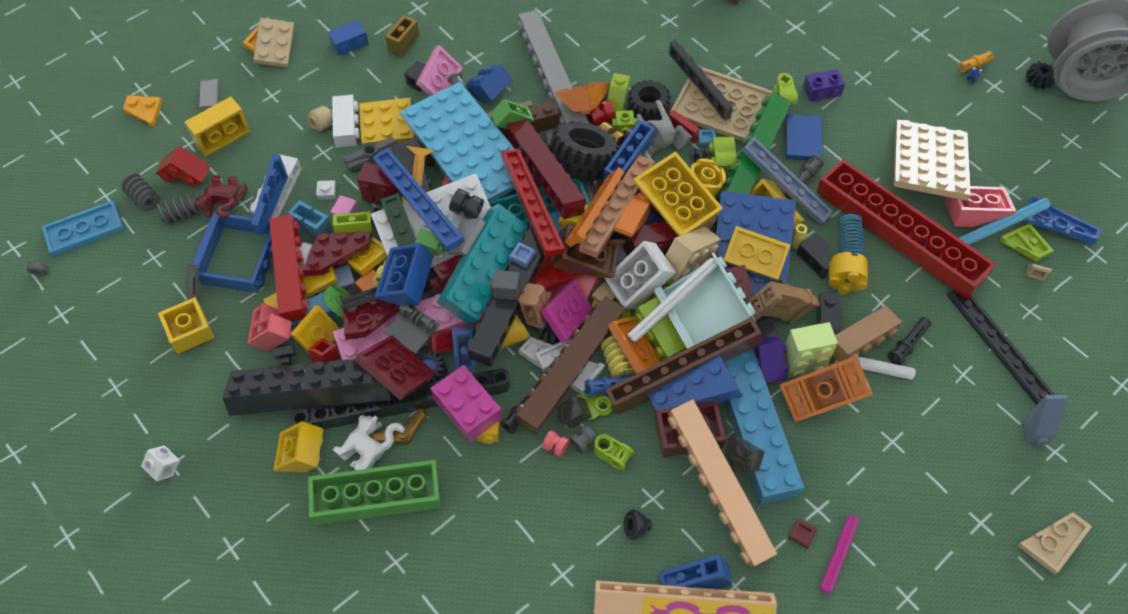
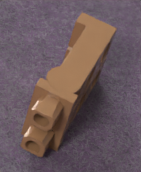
(783, 302)

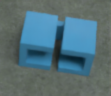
(311, 221)

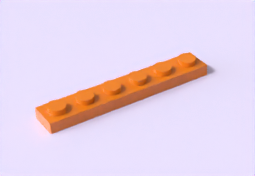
(593, 212)

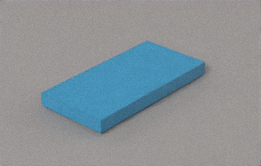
(82, 228)

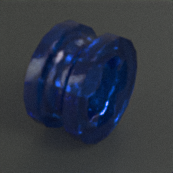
(974, 75)

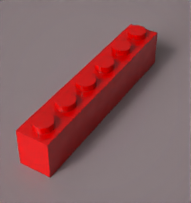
(288, 268)

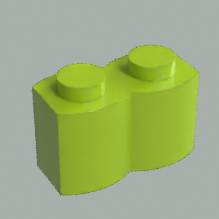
(723, 152)

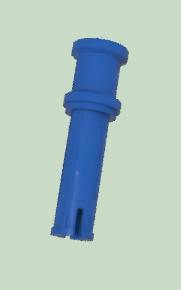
(603, 384)

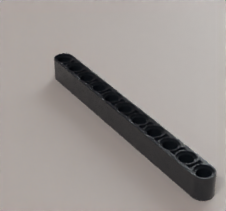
(393, 406)

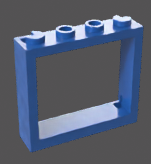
(209, 245)

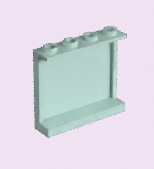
(709, 307)

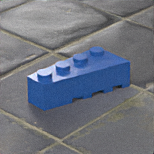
(704, 384)

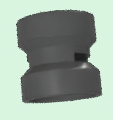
(583, 439)

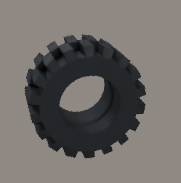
(648, 92)

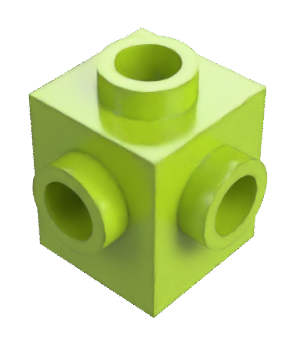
(624, 121)

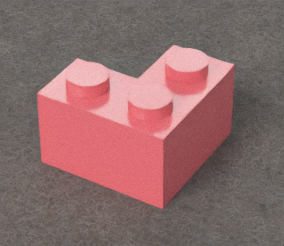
(268, 328)

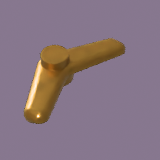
(410, 429)

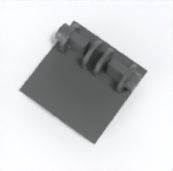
(412, 327)

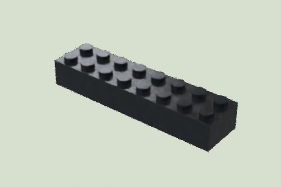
(301, 387)

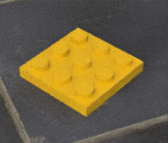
(383, 120)

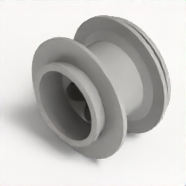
(1091, 50)

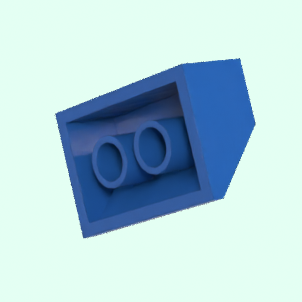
(404, 275)

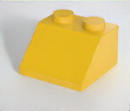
(298, 448)

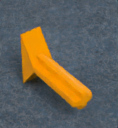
(419, 160)

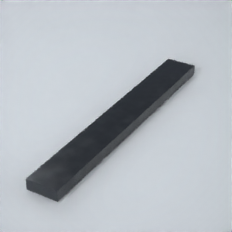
(1001, 346)

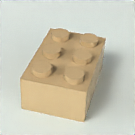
(691, 251)

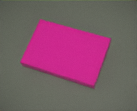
(567, 310)

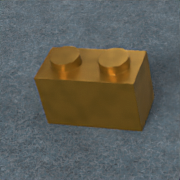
(402, 35)

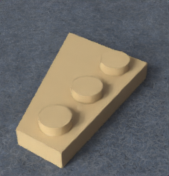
(1057, 542)

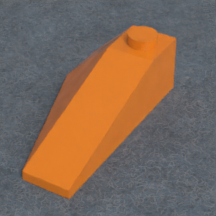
(584, 97)

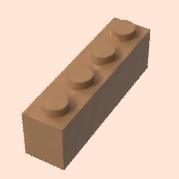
(866, 333)

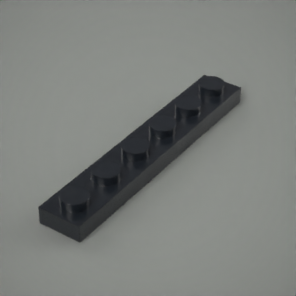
(700, 80)

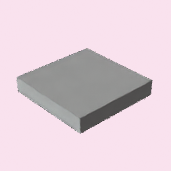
(470, 231)

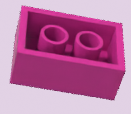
(466, 403)

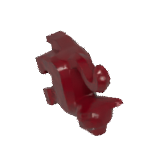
(221, 194)

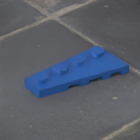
(270, 194)
(1063, 223)

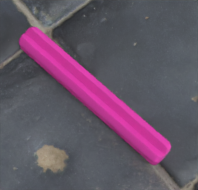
(839, 554)

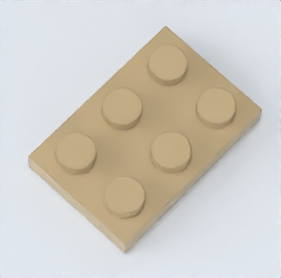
(273, 42)

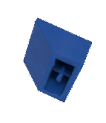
(489, 83)

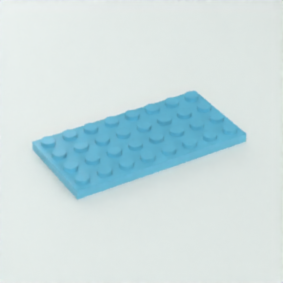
(462, 139)

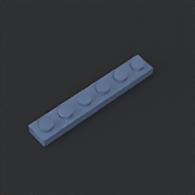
(787, 180)

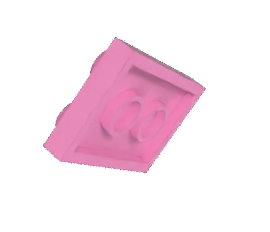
(437, 70)

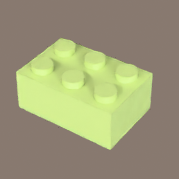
(809, 349)

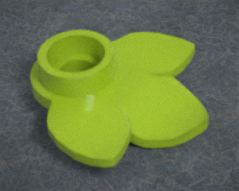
(595, 402)

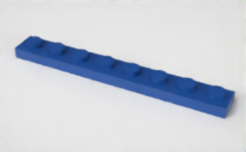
(418, 200)

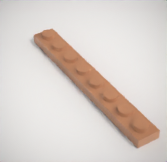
(605, 224)

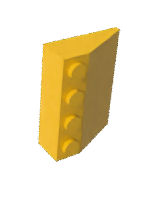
(678, 195)

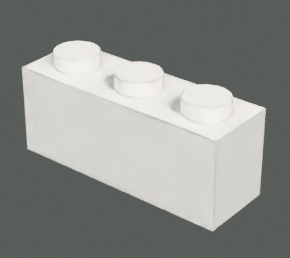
(345, 121)

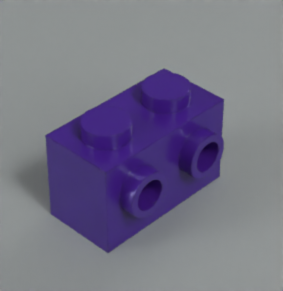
(824, 85)
(771, 359)

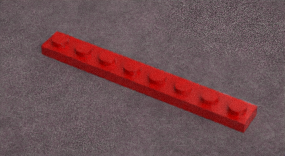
(532, 203)

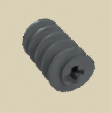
(140, 192)
(178, 209)

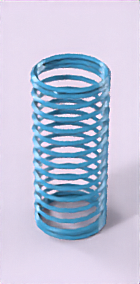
(852, 226)

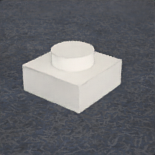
(326, 190)

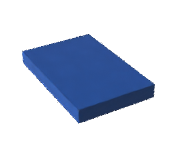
(803, 136)

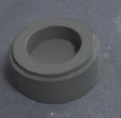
(37, 268)

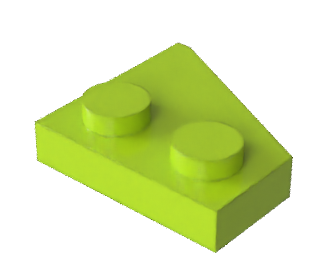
(1027, 242)

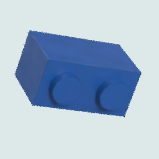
(348, 37)
(461, 336)

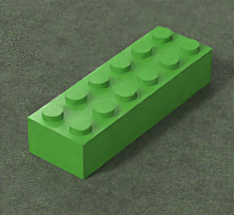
(374, 492)

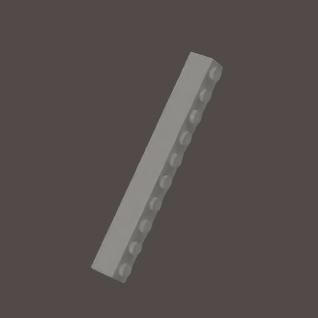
(547, 62)

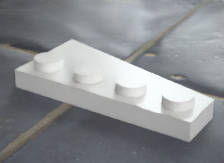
(590, 372)

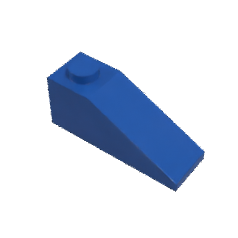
(704, 573)

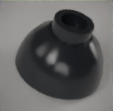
(636, 524)

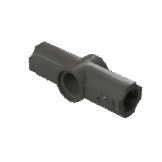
(366, 154)

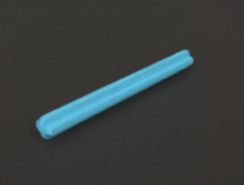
(1005, 222)

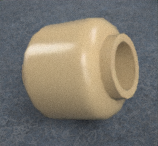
(320, 118)

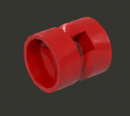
(603, 113)

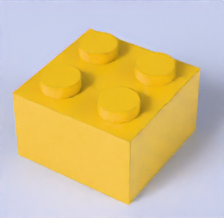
(186, 325)

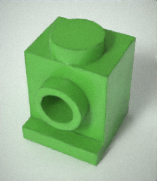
(430, 241)

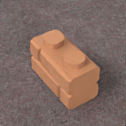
(532, 302)

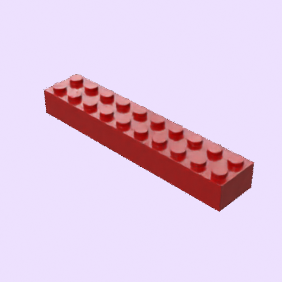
(906, 228)

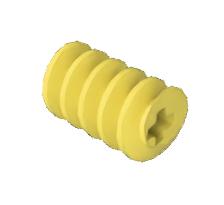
(616, 360)

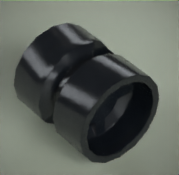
(465, 204)

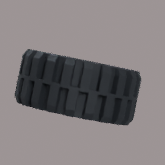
(583, 149)

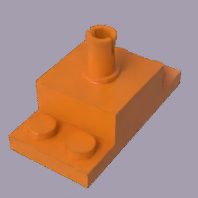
(826, 389)

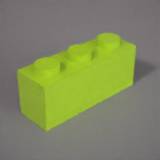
(663, 333)

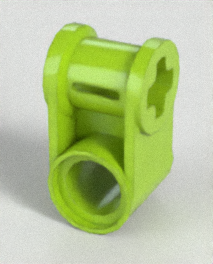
(786, 88)
(614, 451)

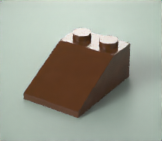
(581, 263)

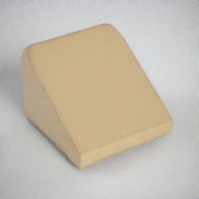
(1037, 272)

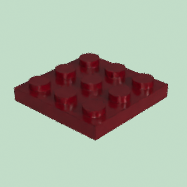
(395, 367)

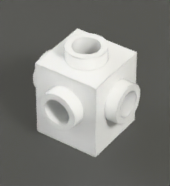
(160, 463)

